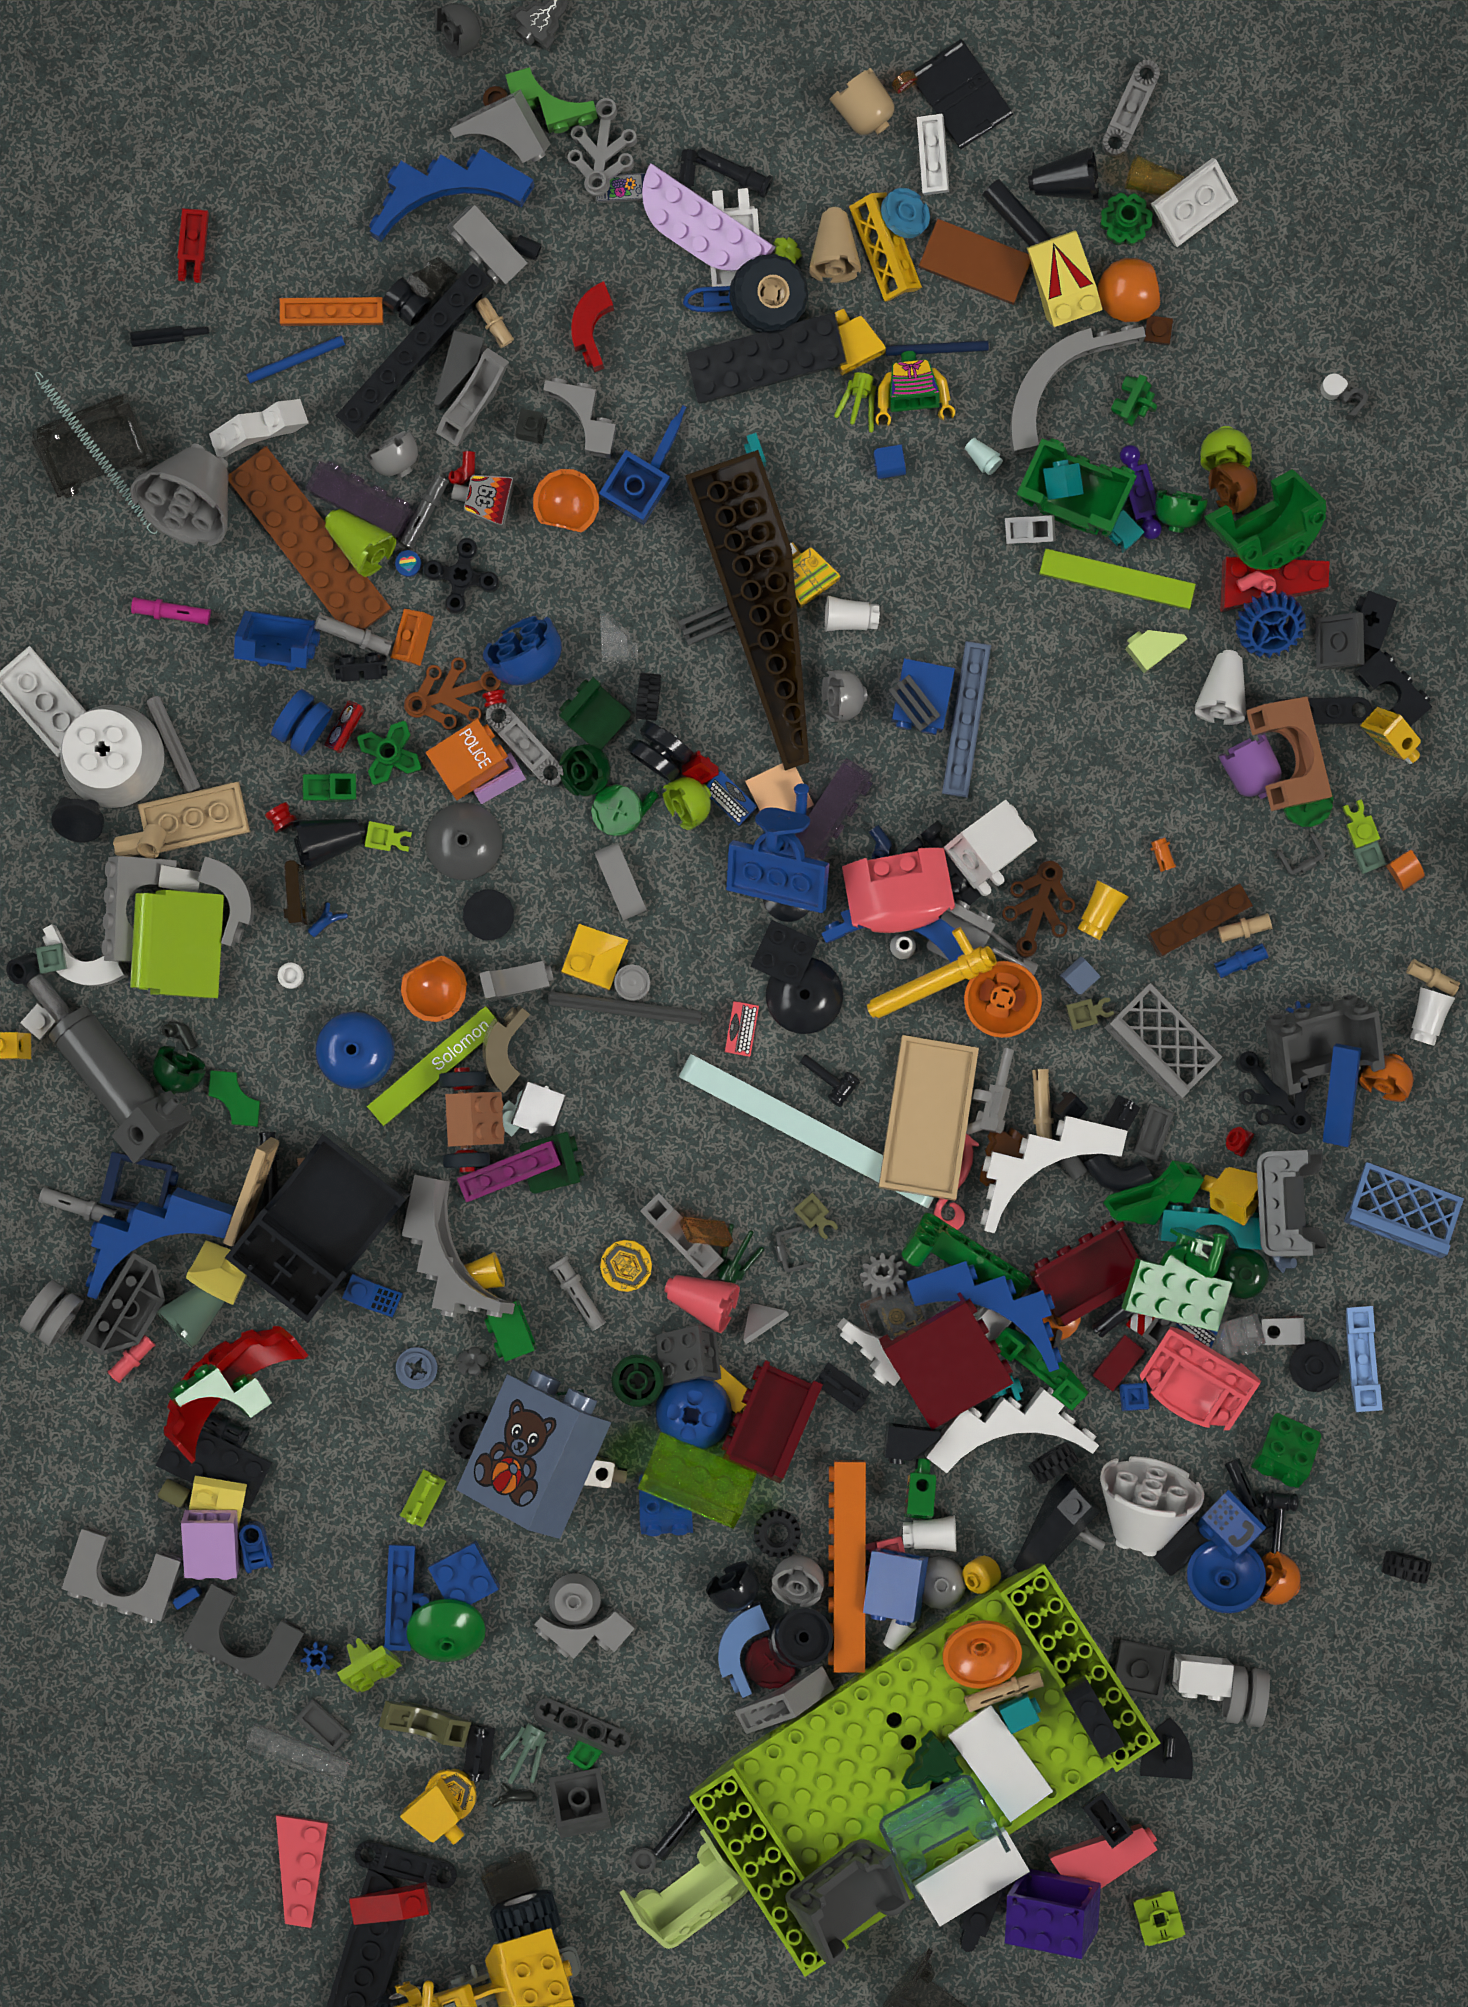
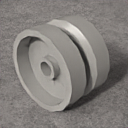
(51, 1313)
(1248, 1697)

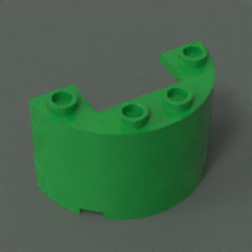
(1090, 512)
(1276, 530)

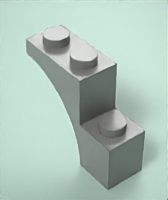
(474, 397)
(581, 399)
(572, 1639)

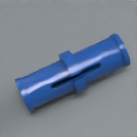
(1241, 960)

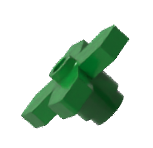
(402, 759)

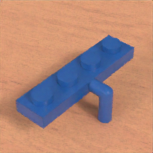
(401, 1596)

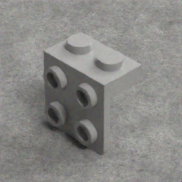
(975, 927)

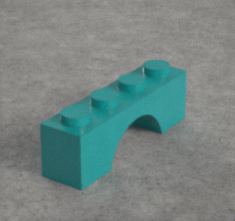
(1243, 1235)

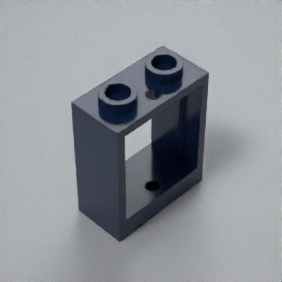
(114, 1175)

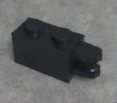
(977, 1921)

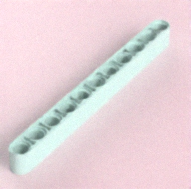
(788, 1120)

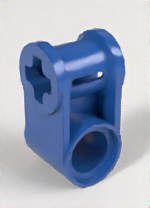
(255, 1549)

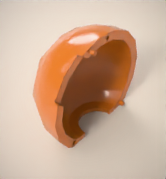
(1129, 290)
(566, 500)
(434, 989)

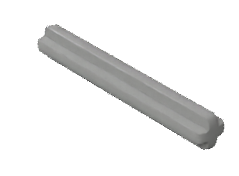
(173, 744)

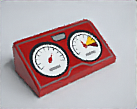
(344, 726)

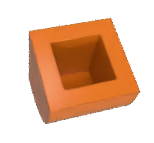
(1406, 870)

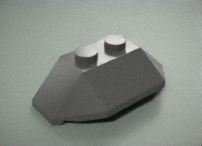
(126, 1308)

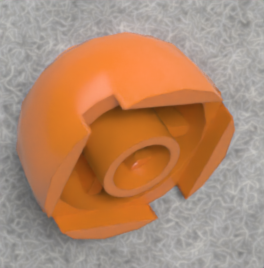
(1394, 1080)
(1281, 1579)

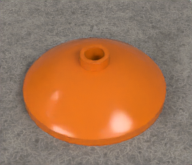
(985, 1663)

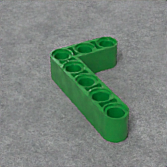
(954, 1247)

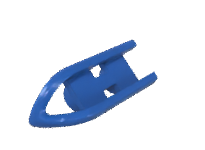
(710, 299)

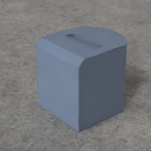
(1079, 976)

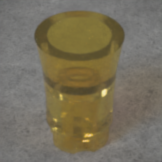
(1150, 177)

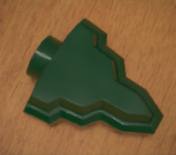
(933, 1762)

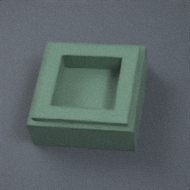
(1369, 857)
(51, 958)

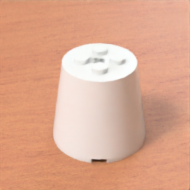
(125, 771)

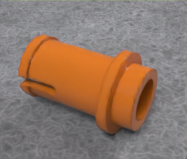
(1163, 854)

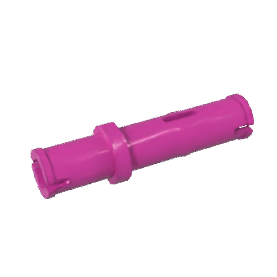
(171, 611)

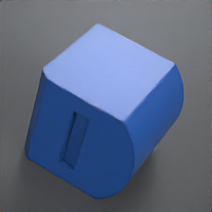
(889, 462)

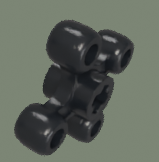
(463, 565)

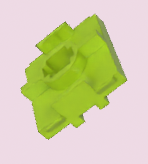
(1166, 1905)

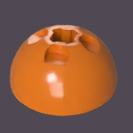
(1011, 1010)

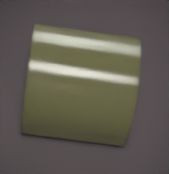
(174, 1493)

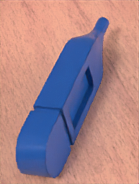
(667, 440)

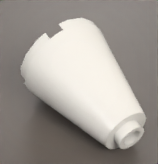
(1223, 691)

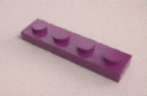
(509, 1171)

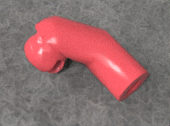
(1259, 580)

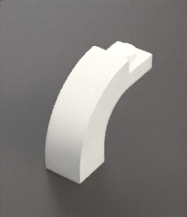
(81, 972)

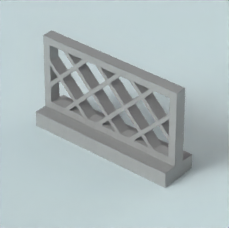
(1144, 1053)

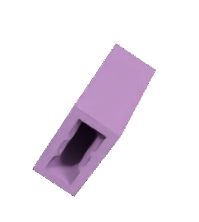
(210, 1544)

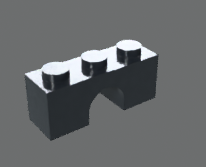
(1381, 670)

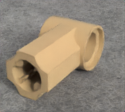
(142, 843)

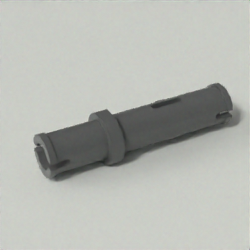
(424, 511)

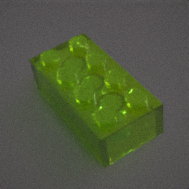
(697, 1480)

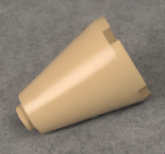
(834, 249)

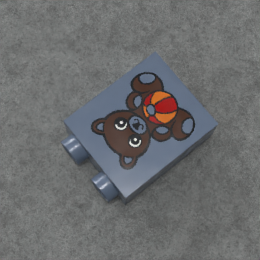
(535, 1453)

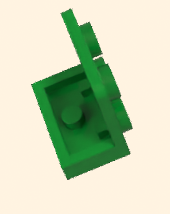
(1287, 1451)

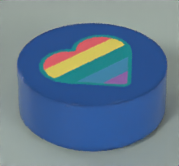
(408, 563)

